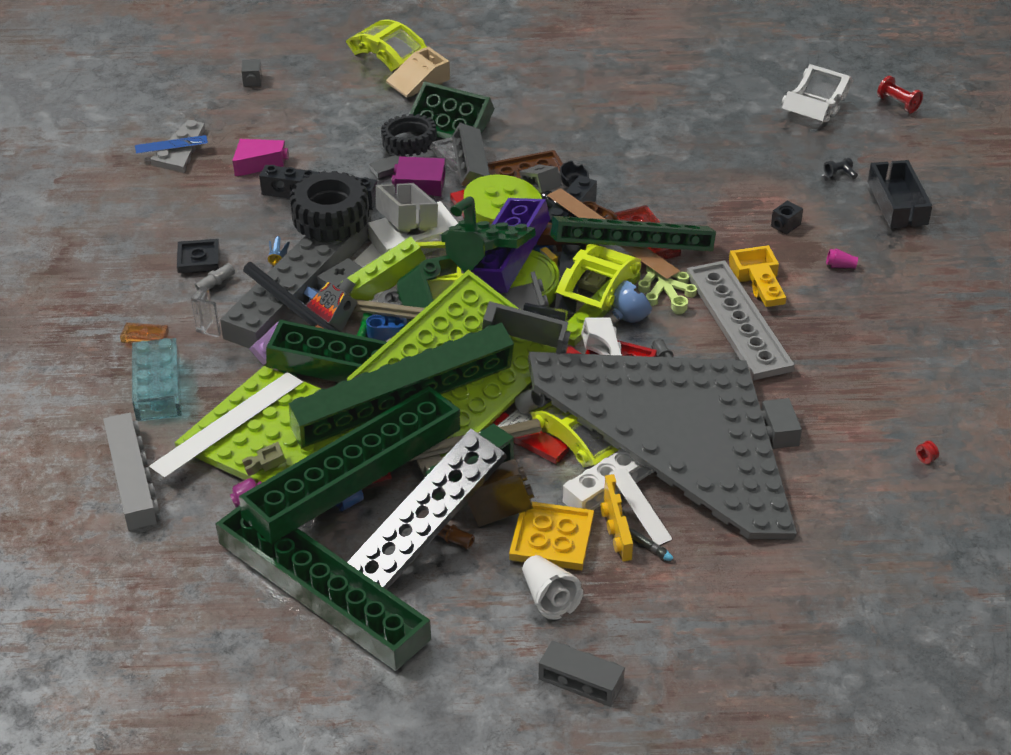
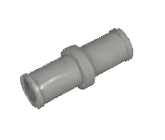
(216, 277)

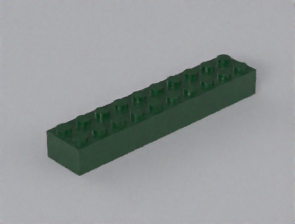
(372, 393)
(349, 464)
(331, 589)

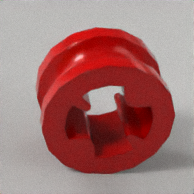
(927, 452)

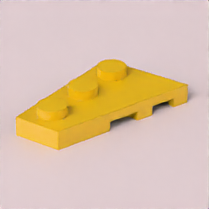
(616, 523)

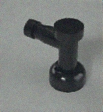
(846, 165)

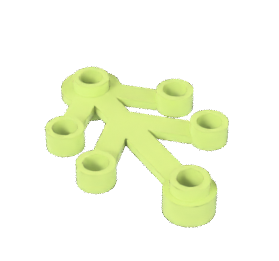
(679, 303)

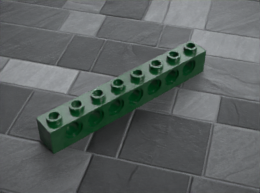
(632, 233)

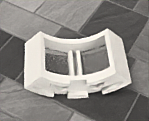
(818, 93)

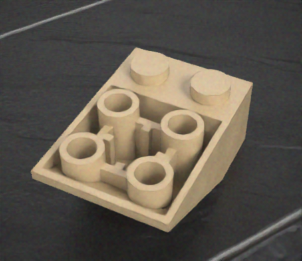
(420, 67)

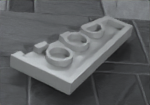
(177, 158)

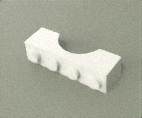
(600, 336)

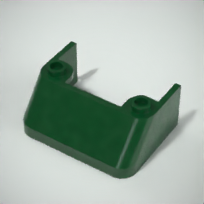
(413, 286)

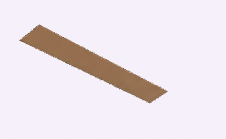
(646, 255)

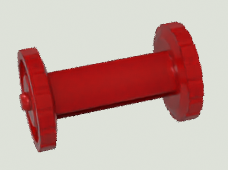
(911, 100)

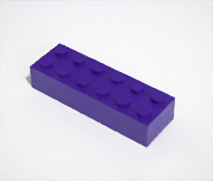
(503, 264)

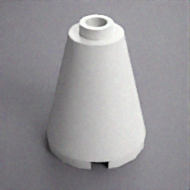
(552, 587)

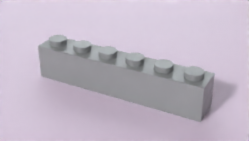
(130, 471)

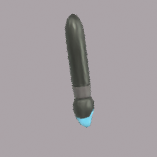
(661, 552)

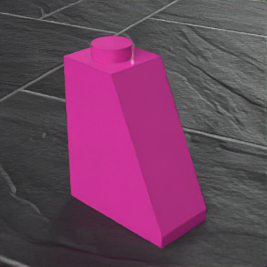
(256, 153)

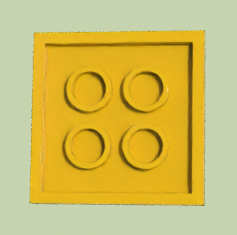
(553, 533)

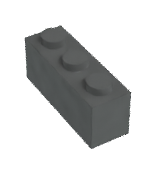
(581, 673)

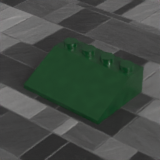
(451, 107)

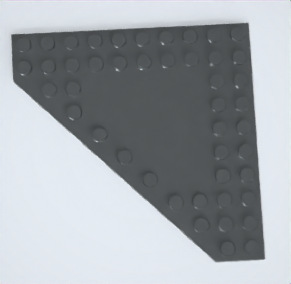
(685, 421)

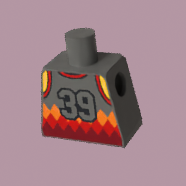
(334, 303)

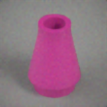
(841, 259)

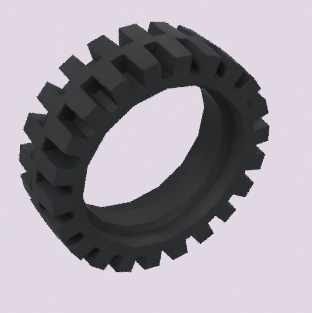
(408, 124)

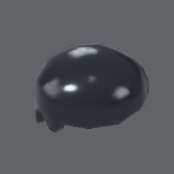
(571, 172)

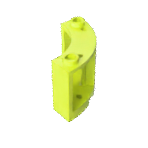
(601, 261)

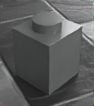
(251, 72)

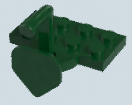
(469, 240)

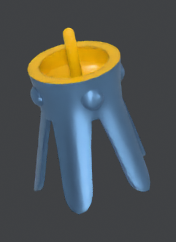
(276, 255)

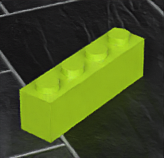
(386, 270)

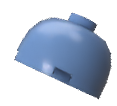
(629, 304)

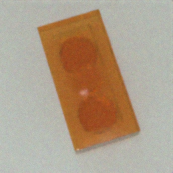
(143, 332)

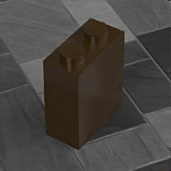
(502, 494)

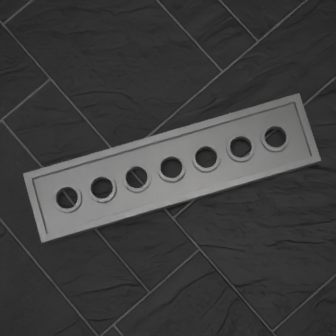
(750, 319)

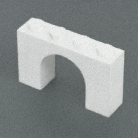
(385, 236)

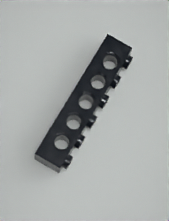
(281, 180)

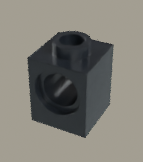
(786, 217)

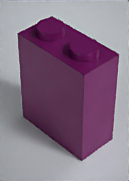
(423, 172)

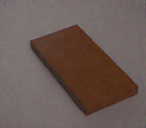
(513, 165)

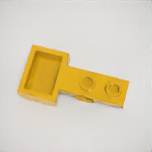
(762, 268)

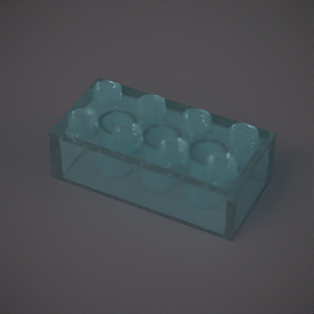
(156, 379)

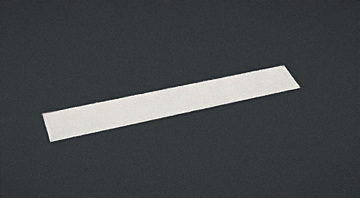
(225, 424)

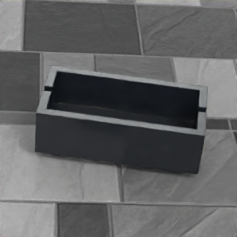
(901, 196)

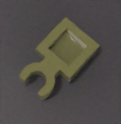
(267, 458)

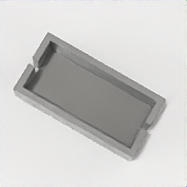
(409, 209)

